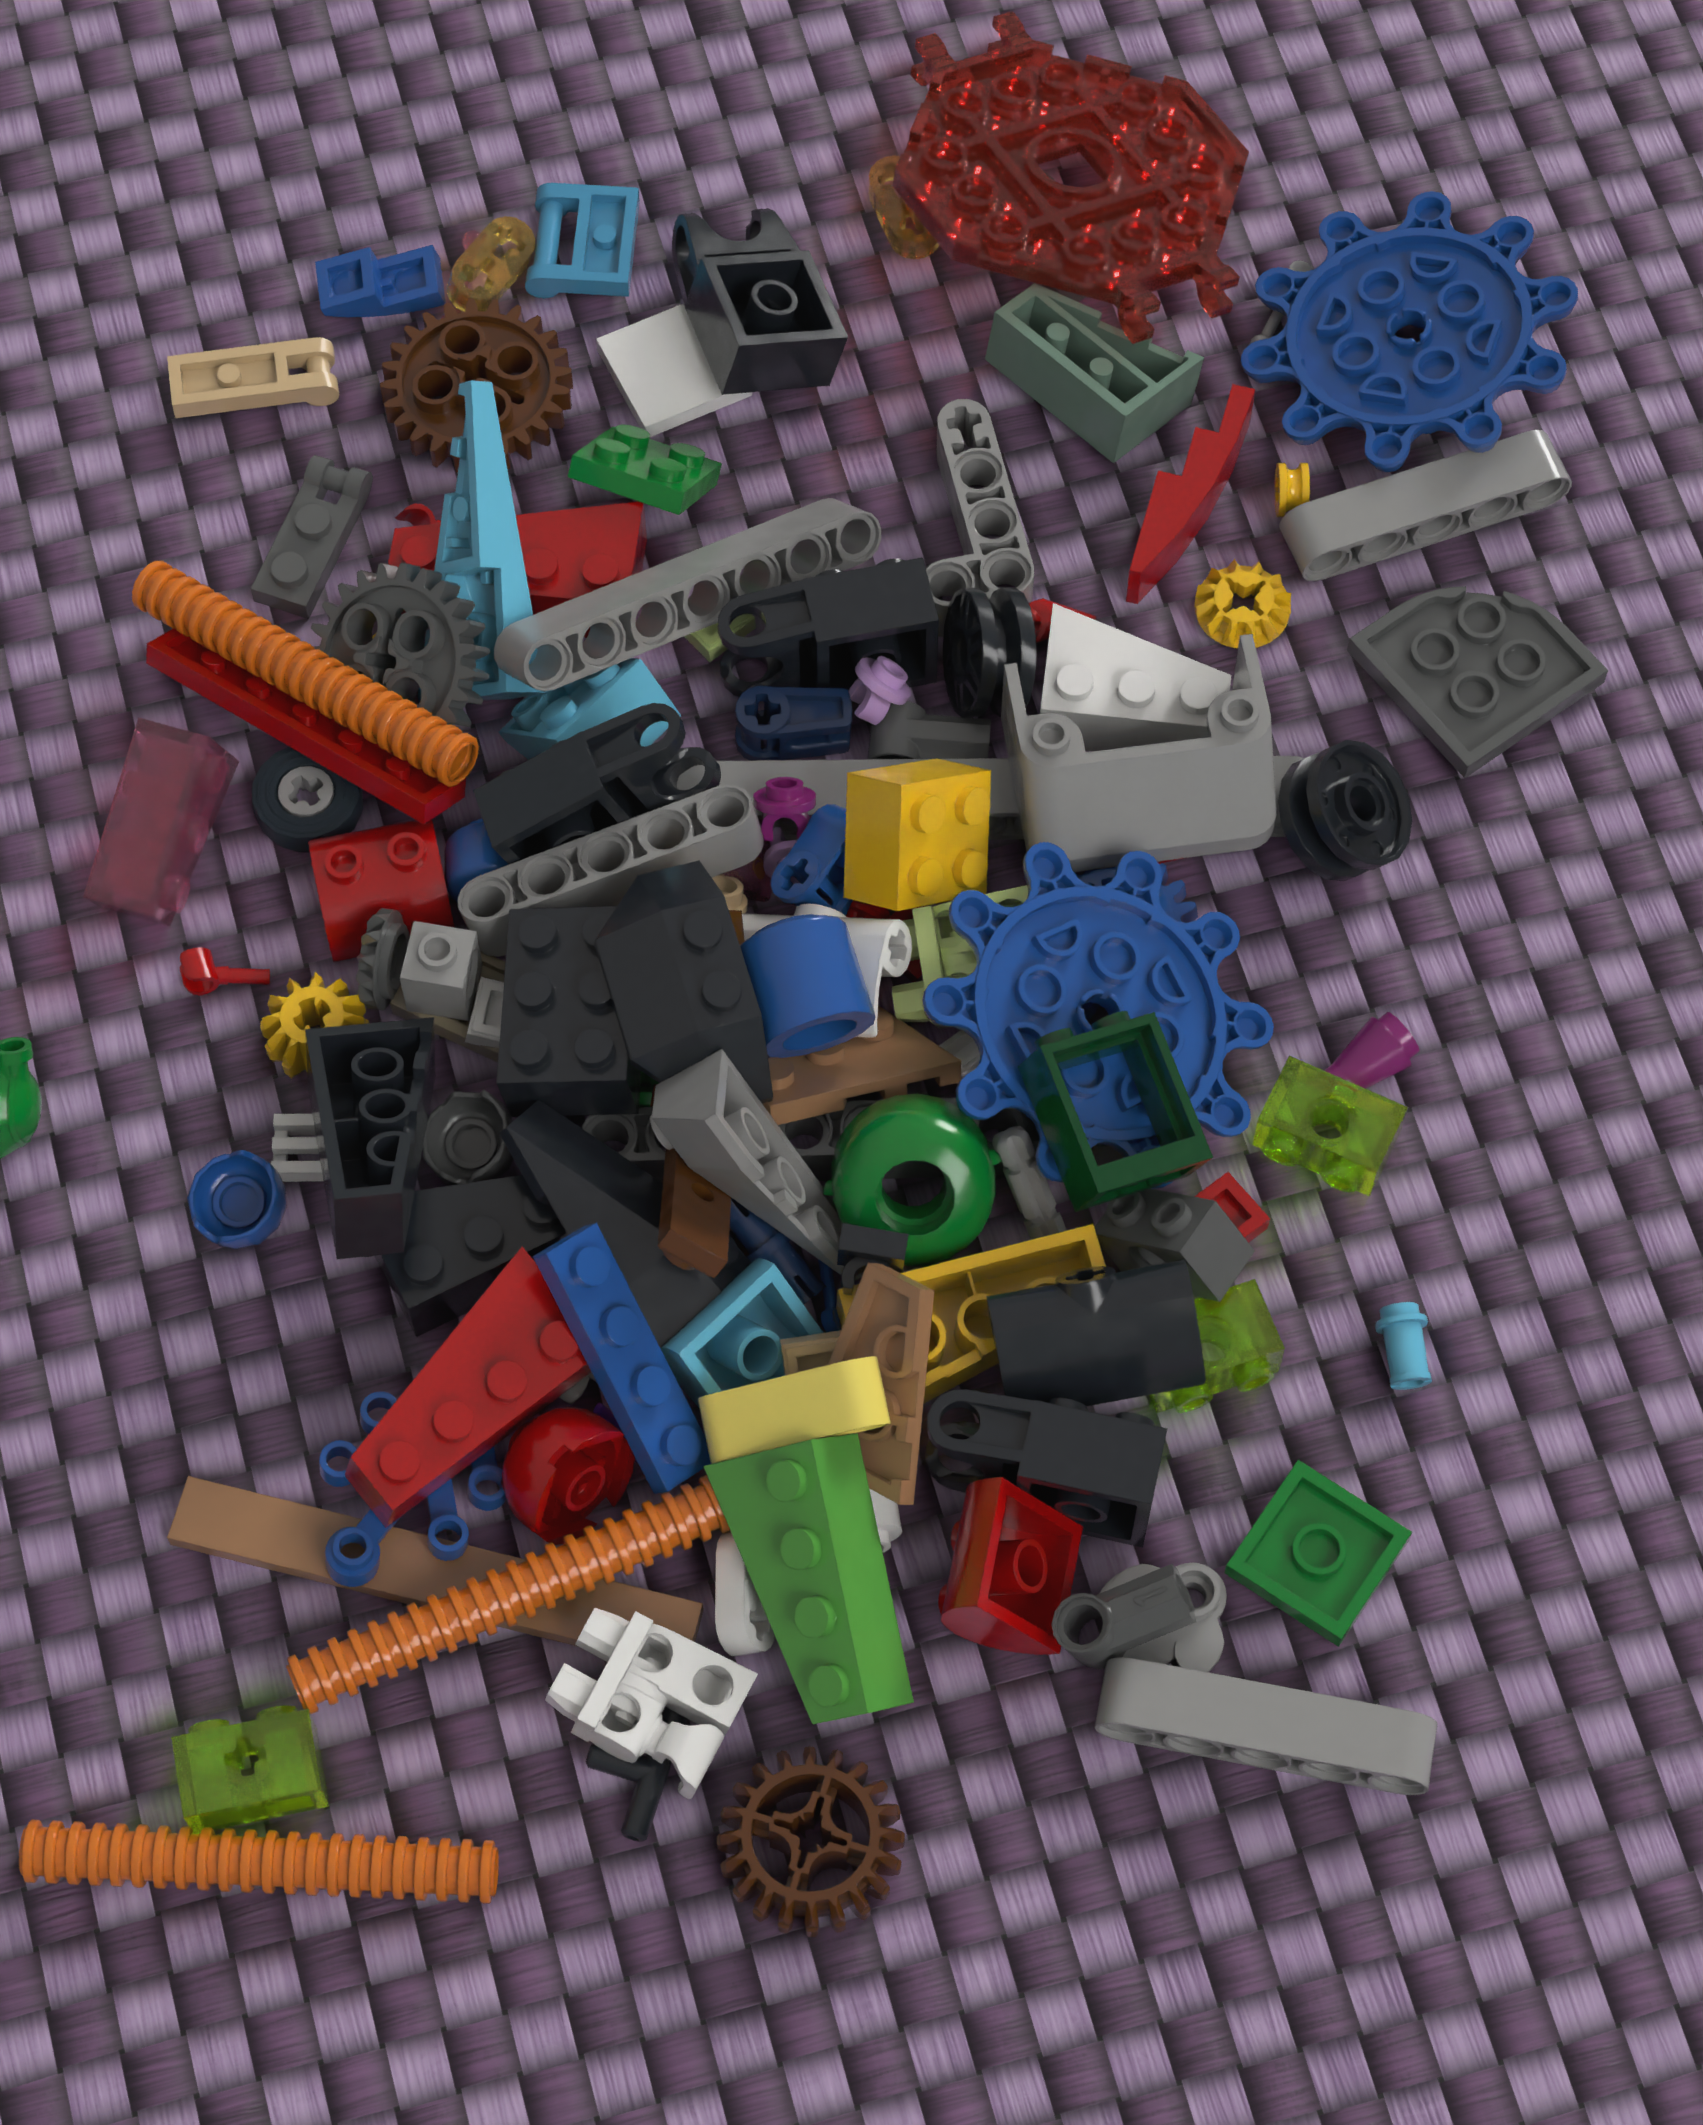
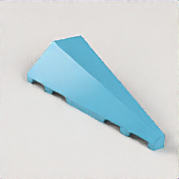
(482, 540)

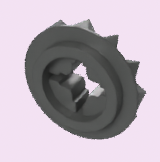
(381, 958)

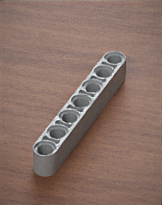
(665, 591)

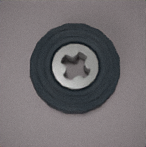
(295, 822)

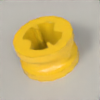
(1291, 487)

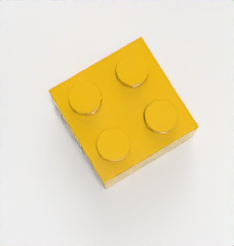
(916, 833)

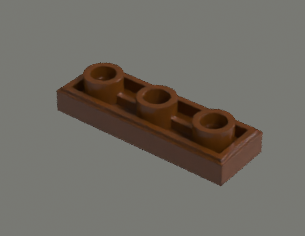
(693, 1219)

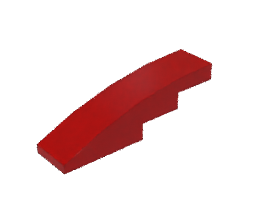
(1185, 502)

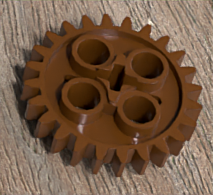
(497, 348)

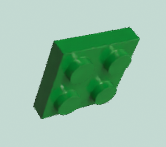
(644, 469)
(1318, 1552)

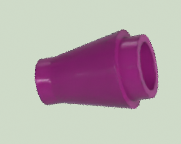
(1376, 1052)

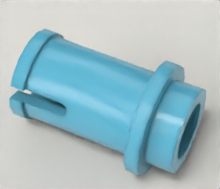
(1404, 1345)

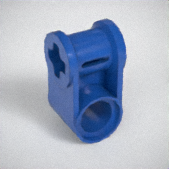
(816, 863)

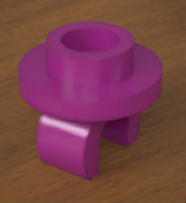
(782, 799)

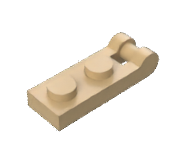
(252, 377)

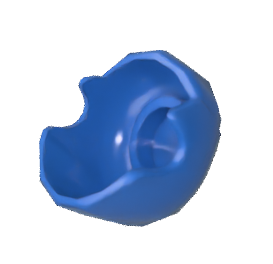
(237, 1200)

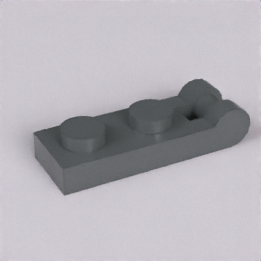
(311, 537)

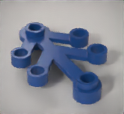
(370, 1529)

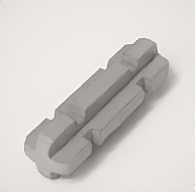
(1027, 1184)

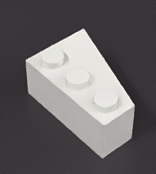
(1124, 686)

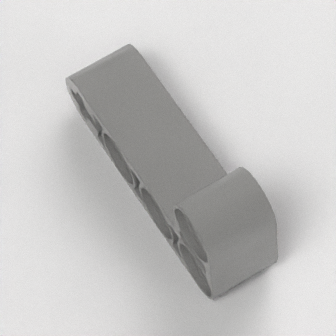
(977, 511)

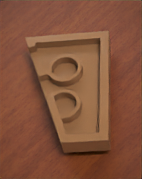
(863, 1065)
(894, 1324)

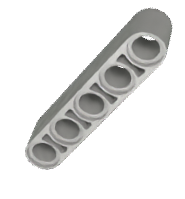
(1424, 505)
(600, 867)
(1266, 1726)

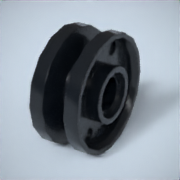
(978, 643)
(1345, 811)

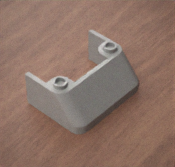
(1151, 797)

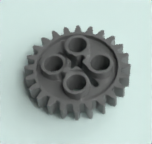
(397, 652)

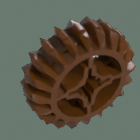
(839, 1850)

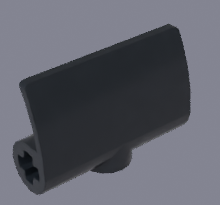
(1099, 1335)

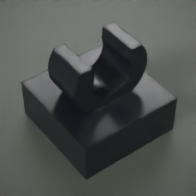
(868, 1245)

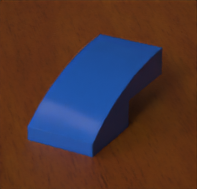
(372, 287)

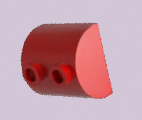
(374, 870)
(1008, 1569)

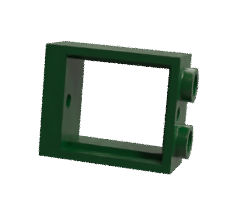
(1161, 1090)

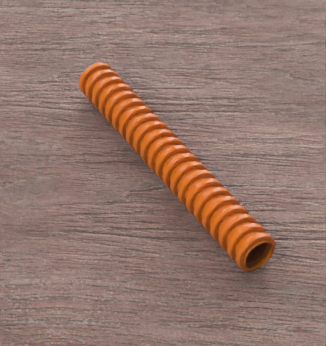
(306, 673)
(506, 1595)
(258, 1861)

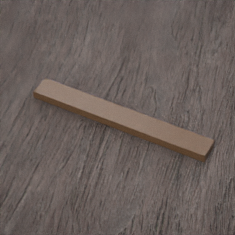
(294, 1542)

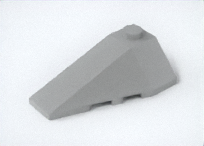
(743, 1152)

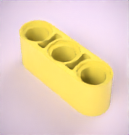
(794, 1409)

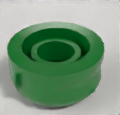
(915, 1130)

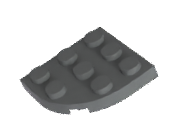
(1476, 669)

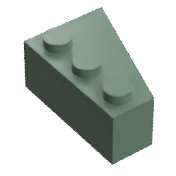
(1090, 370)

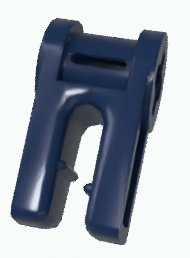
(795, 721)

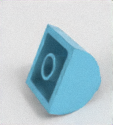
(739, 1334)

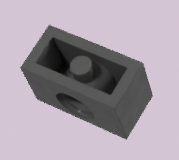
(1171, 1227)

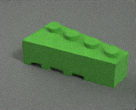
(819, 1571)

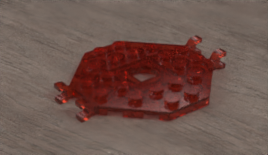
(1156, 146)

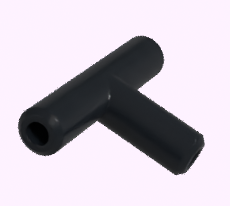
(649, 1779)

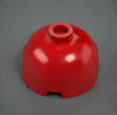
(563, 1469)

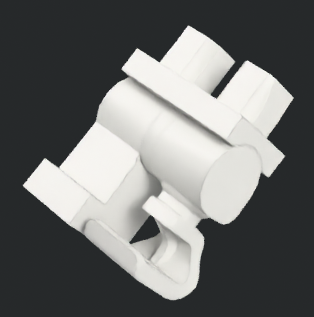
(642, 1675)

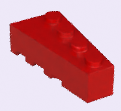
(561, 549)
(477, 1389)

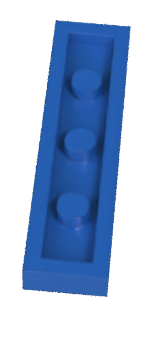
(624, 1357)

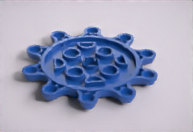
(1421, 275)
(1105, 949)

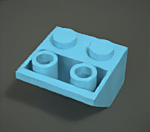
(580, 705)

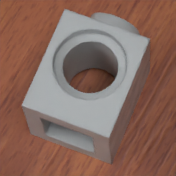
(441, 970)

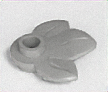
(1197, 1644)

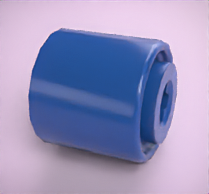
(807, 984)

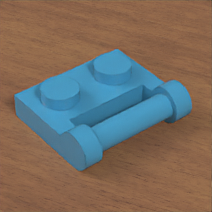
(601, 244)

